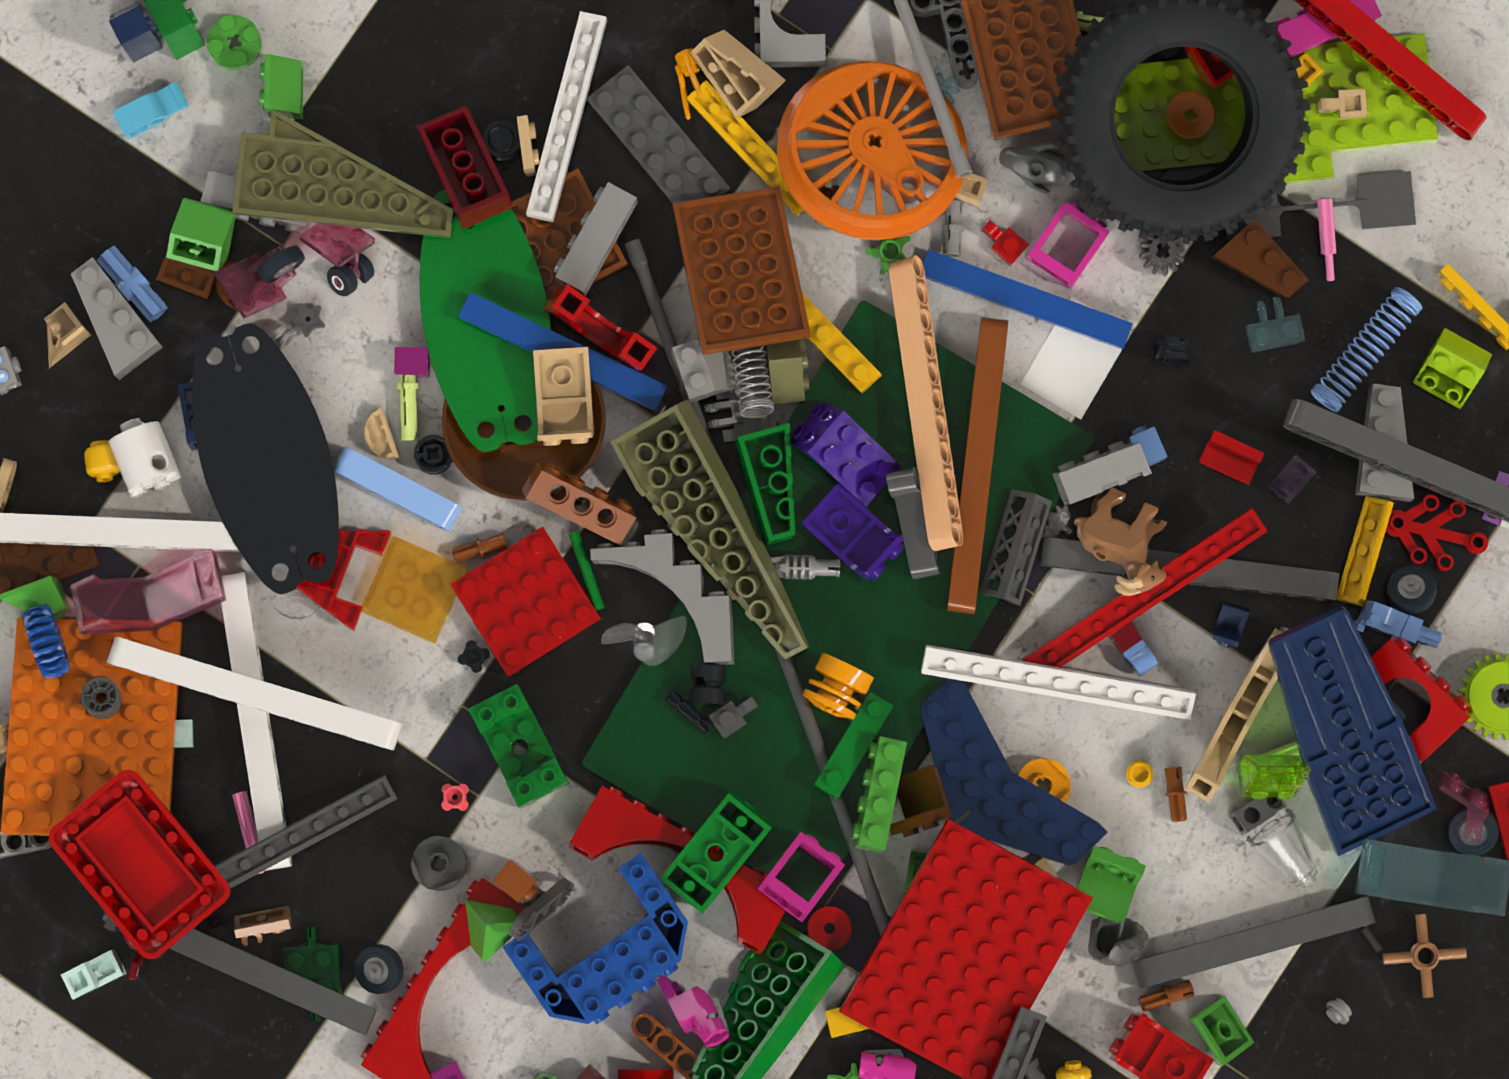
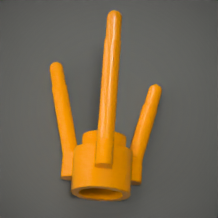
(688, 67)

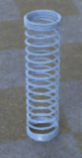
(1332, 399)

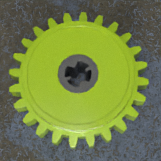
(1482, 692)

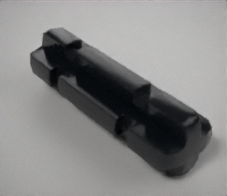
(689, 712)

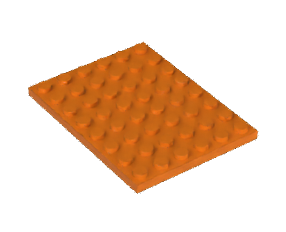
(65, 754)

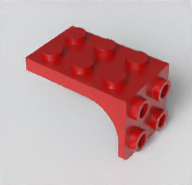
(1156, 1052)

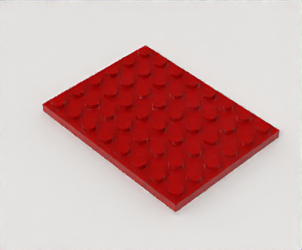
(965, 952)

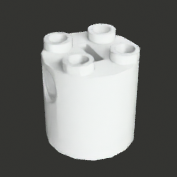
(144, 457)

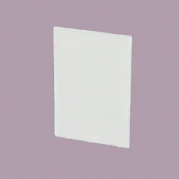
(1070, 369)

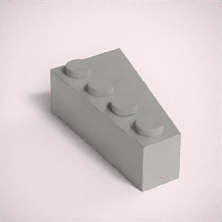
(117, 325)

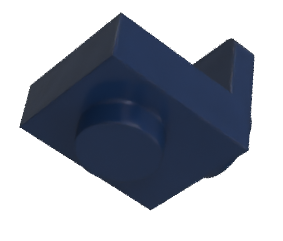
(1230, 624)

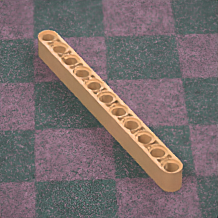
(926, 403)

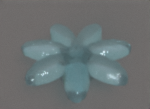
(947, 86)

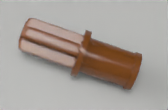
(479, 548)
(1176, 794)
(1166, 995)

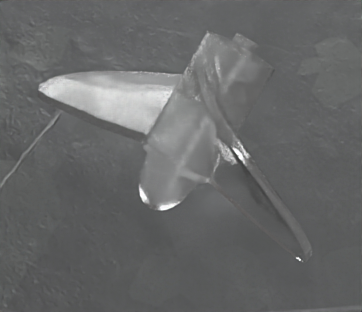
(650, 643)

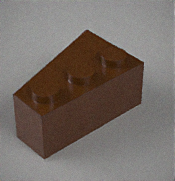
(1261, 260)

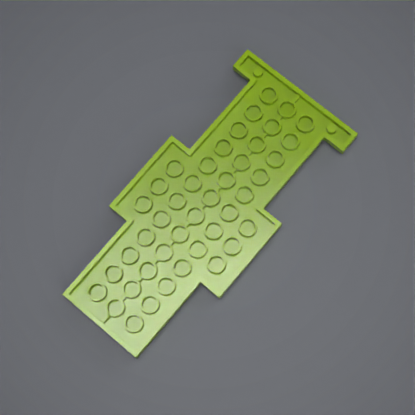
(1153, 146)

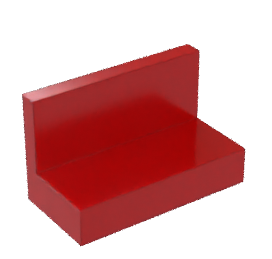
(1231, 457)

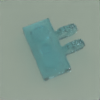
(1274, 332)

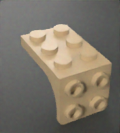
(563, 395)

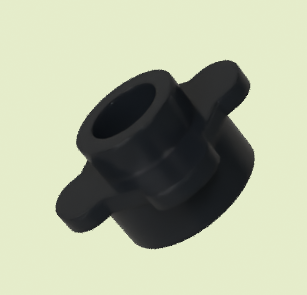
(474, 664)

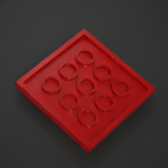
(525, 601)

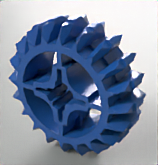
(46, 641)

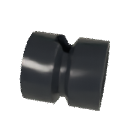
(707, 684)

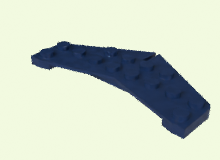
(1002, 803)

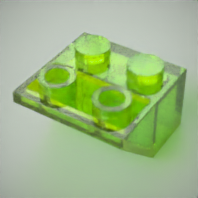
(1271, 775)

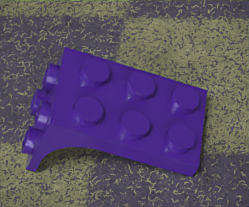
(844, 451)
(853, 534)

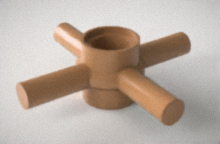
(1412, 955)

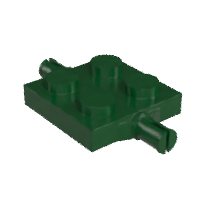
(315, 962)

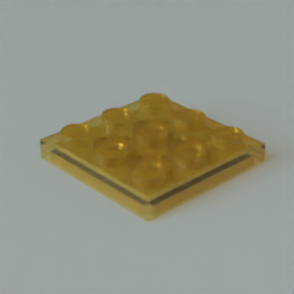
(413, 589)

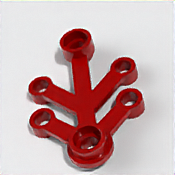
(1430, 532)

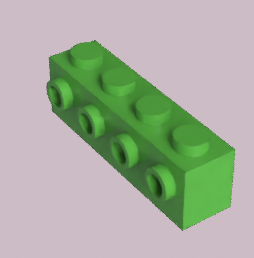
(879, 795)

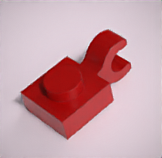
(1007, 244)

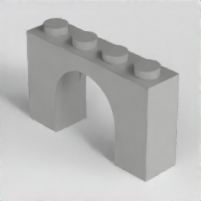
(786, 49)

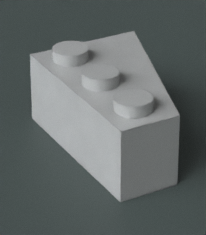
(1101, 471)

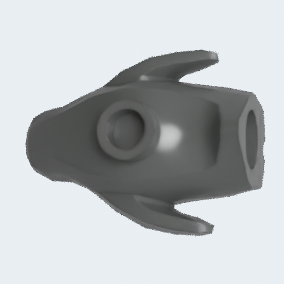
(1035, 164)

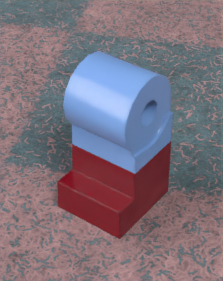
(1133, 649)

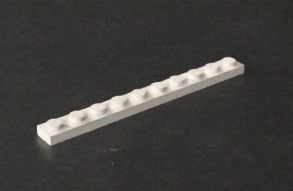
(1058, 682)

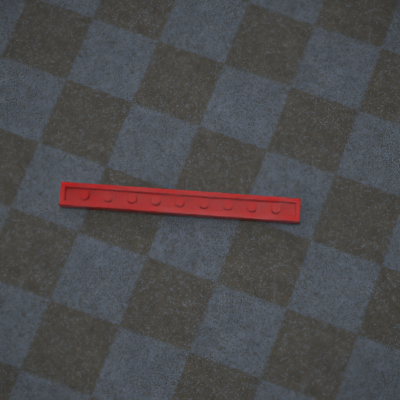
(1124, 609)

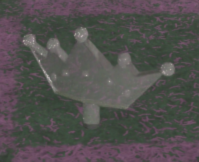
(1057, 521)

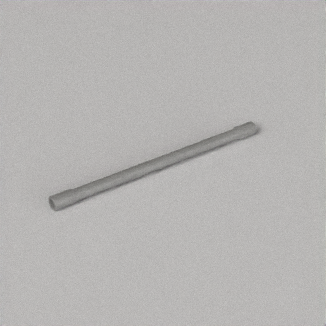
(956, 152)

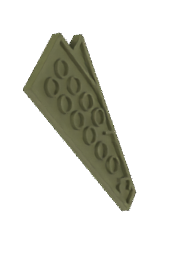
(313, 180)

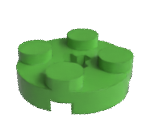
(227, 28)

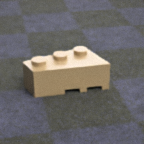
(736, 72)

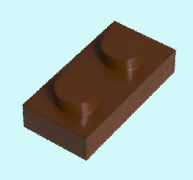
(187, 277)

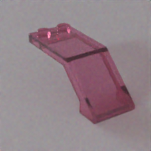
(149, 600)

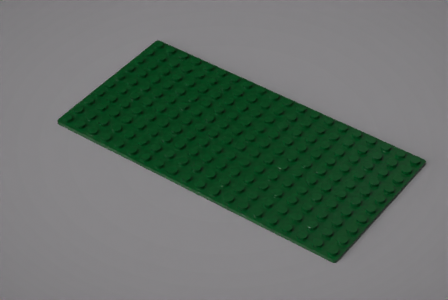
(869, 625)

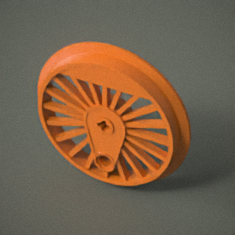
(884, 165)

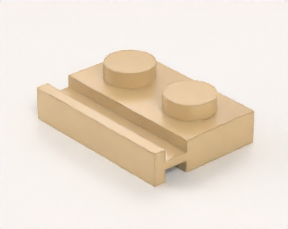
(529, 155)

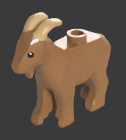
(1121, 542)

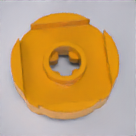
(1050, 770)

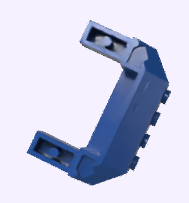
(617, 967)

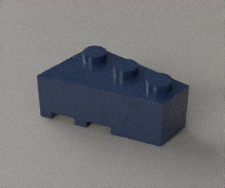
(136, 31)

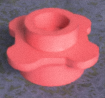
(460, 802)

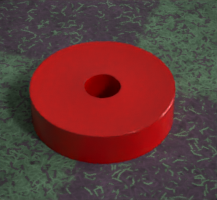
(838, 919)

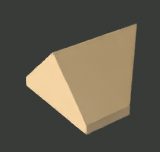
(63, 333)

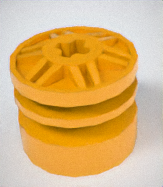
(837, 686)

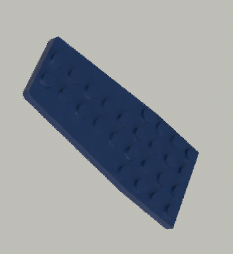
(1348, 732)

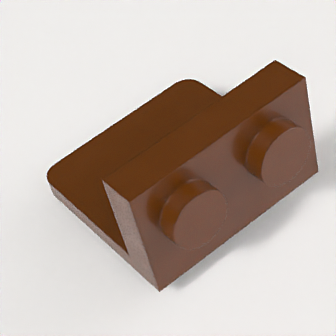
(921, 801)

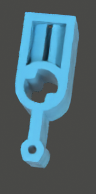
(150, 110)

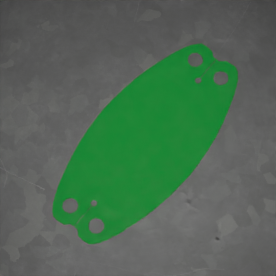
(469, 363)

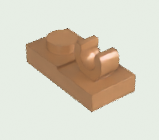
(260, 922)

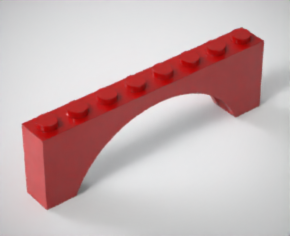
(619, 823)
(398, 1047)

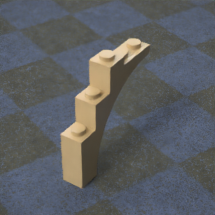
(1234, 725)

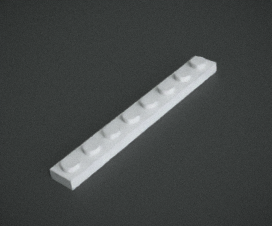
(566, 116)

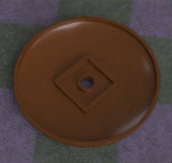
(509, 467)

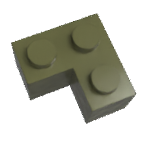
(786, 371)

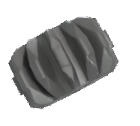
(1171, 256)

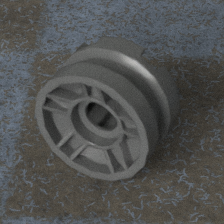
(104, 687)

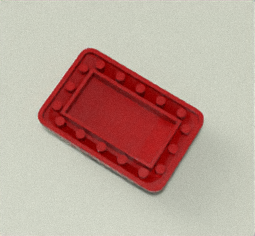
(139, 864)

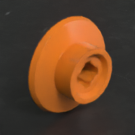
(1202, 111)

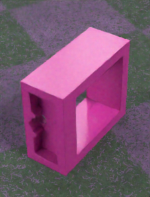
(1051, 265)
(784, 895)

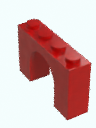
(574, 311)
(1447, 710)

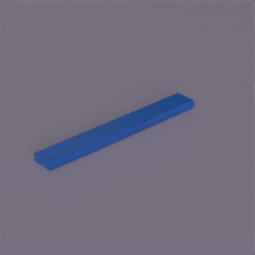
(1026, 299)
(532, 337)

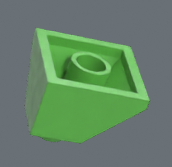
(41, 592)

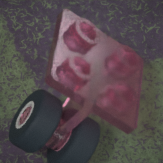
(344, 250)

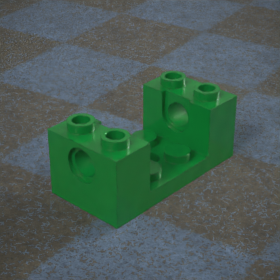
(502, 722)
(733, 827)

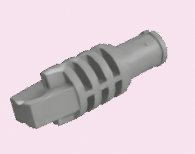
(804, 567)

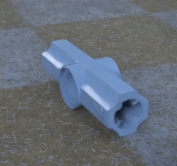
(132, 284)

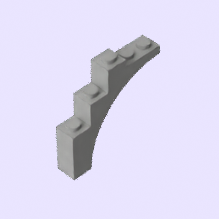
(658, 560)

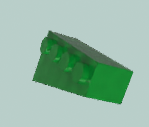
(176, 26)
(769, 480)

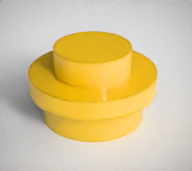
(1139, 774)

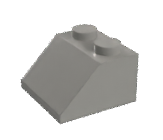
(703, 374)

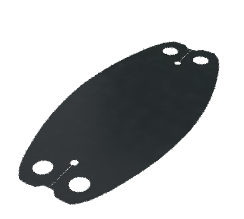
(265, 458)

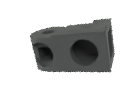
(1255, 813)

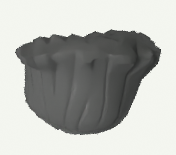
(1115, 943)

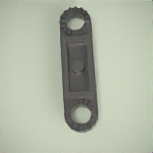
(541, 909)

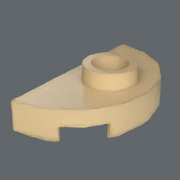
(379, 436)

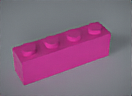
(1307, 32)

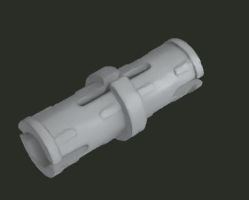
(953, 229)

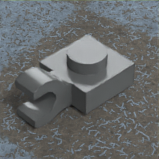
(730, 718)

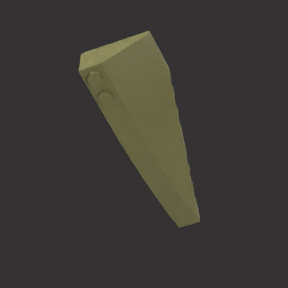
(689, 486)

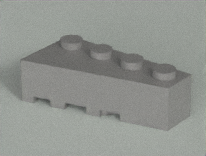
(1386, 416)

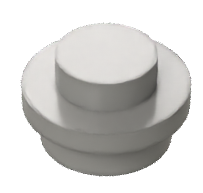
(1338, 1011)

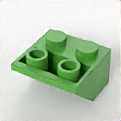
(282, 86)
(201, 235)

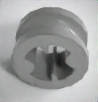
(283, 335)

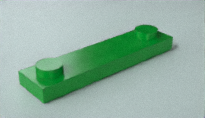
(853, 745)

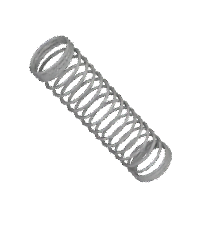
(764, 402)

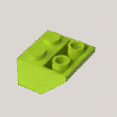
(1452, 368)

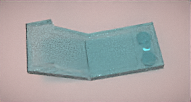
(1433, 878)

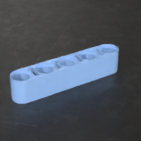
(397, 489)

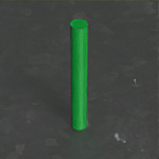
(586, 570)

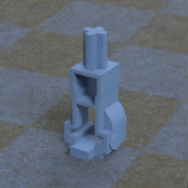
(1390, 621)

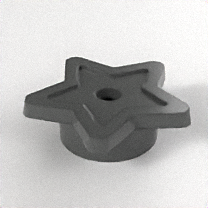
(303, 313)

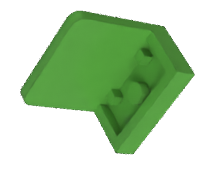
(1110, 882)

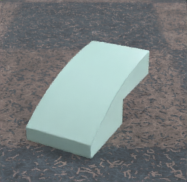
(93, 974)

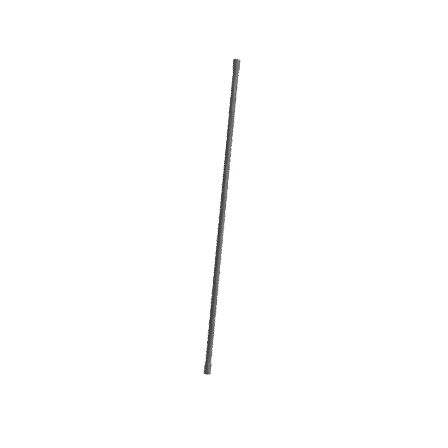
(640, 264)

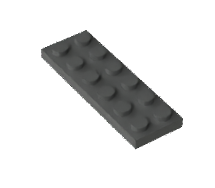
(655, 139)

